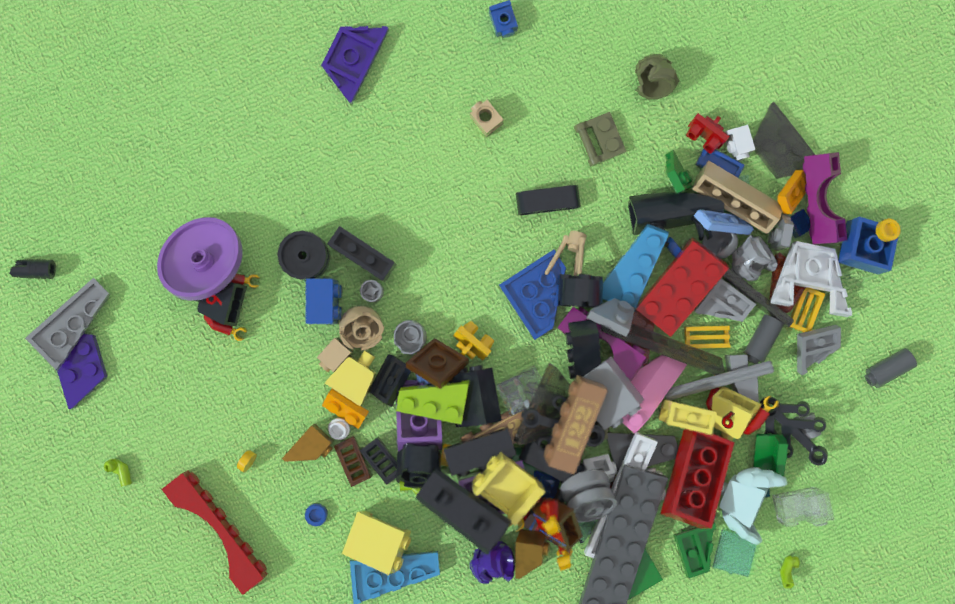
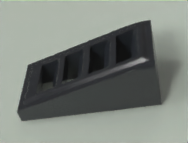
(383, 449)

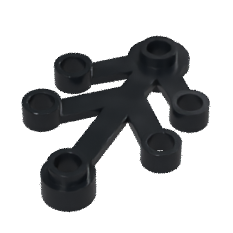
(550, 422)
(793, 427)

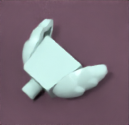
(744, 499)

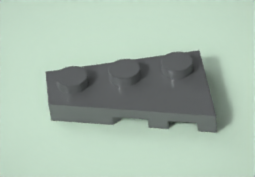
(664, 451)

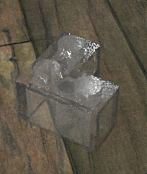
(803, 505)

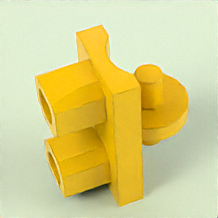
(470, 344)

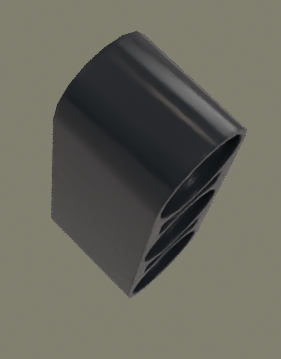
(548, 200)
(535, 457)

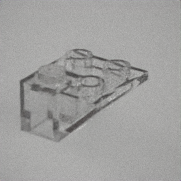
(519, 389)

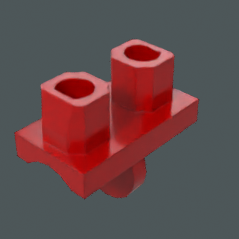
(709, 130)

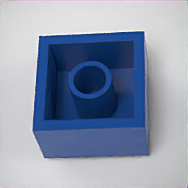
(865, 249)
(323, 301)

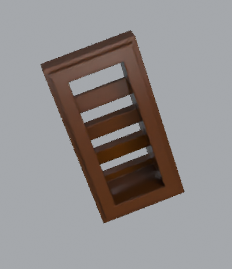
(345, 464)

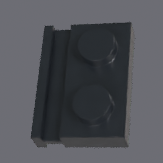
(389, 380)

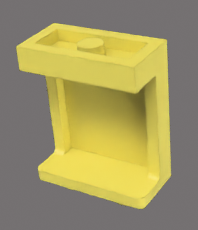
(687, 416)
(508, 487)
(376, 543)

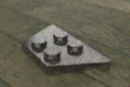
(780, 144)
(551, 383)

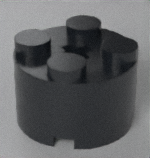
(580, 290)
(417, 464)

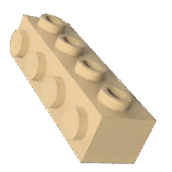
(738, 197)

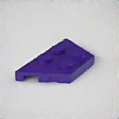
(352, 57)
(82, 370)

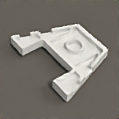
(812, 268)

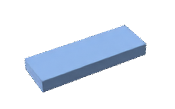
(723, 222)

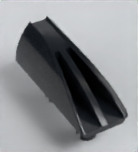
(671, 211)
(463, 511)

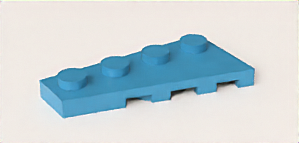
(634, 268)
(372, 583)

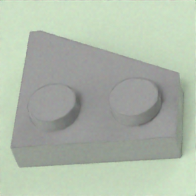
(781, 234)
(725, 302)
(614, 315)
(816, 346)

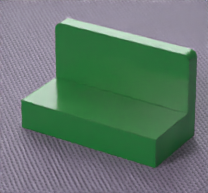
(770, 452)

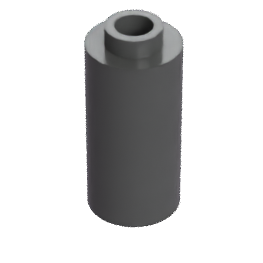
(763, 339)
(890, 368)

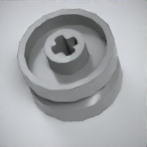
(589, 495)

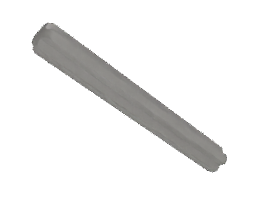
(720, 380)

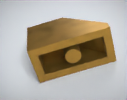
(310, 446)
(530, 551)

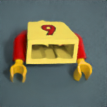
(737, 413)

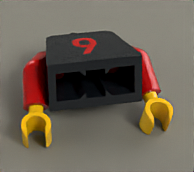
(224, 308)

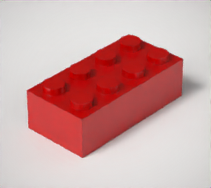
(682, 287)
(697, 478)

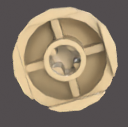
(360, 328)

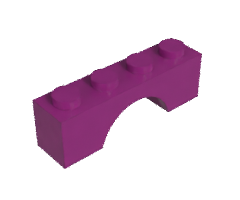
(825, 224)
(627, 358)

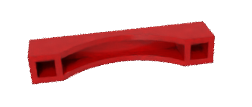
(187, 494)

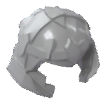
(752, 258)

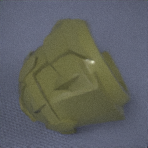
(655, 77)

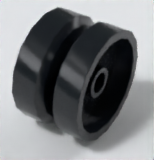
(291, 256)

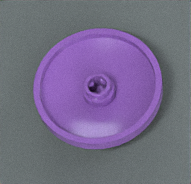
(199, 259)

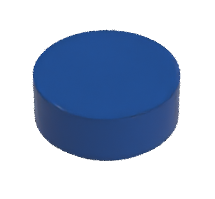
(673, 247)
(316, 514)

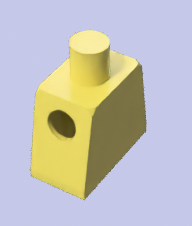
(353, 378)

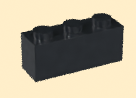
(362, 254)
(584, 347)
(478, 451)

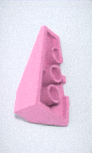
(653, 384)

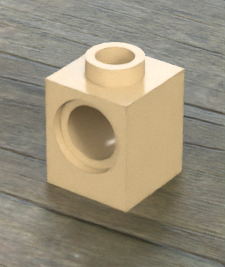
(489, 126)
(334, 355)

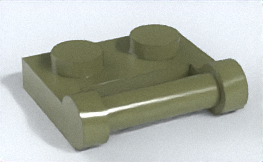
(606, 136)

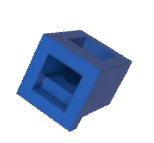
(499, 11)

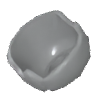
(721, 243)
(410, 336)

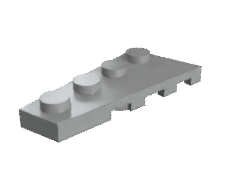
(65, 327)

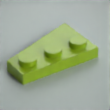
(435, 403)

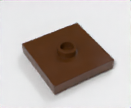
(437, 363)

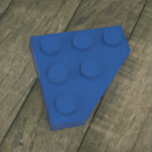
(535, 294)

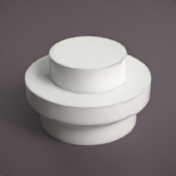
(339, 428)

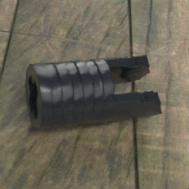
(34, 269)

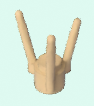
(575, 243)

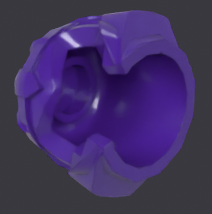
(496, 564)

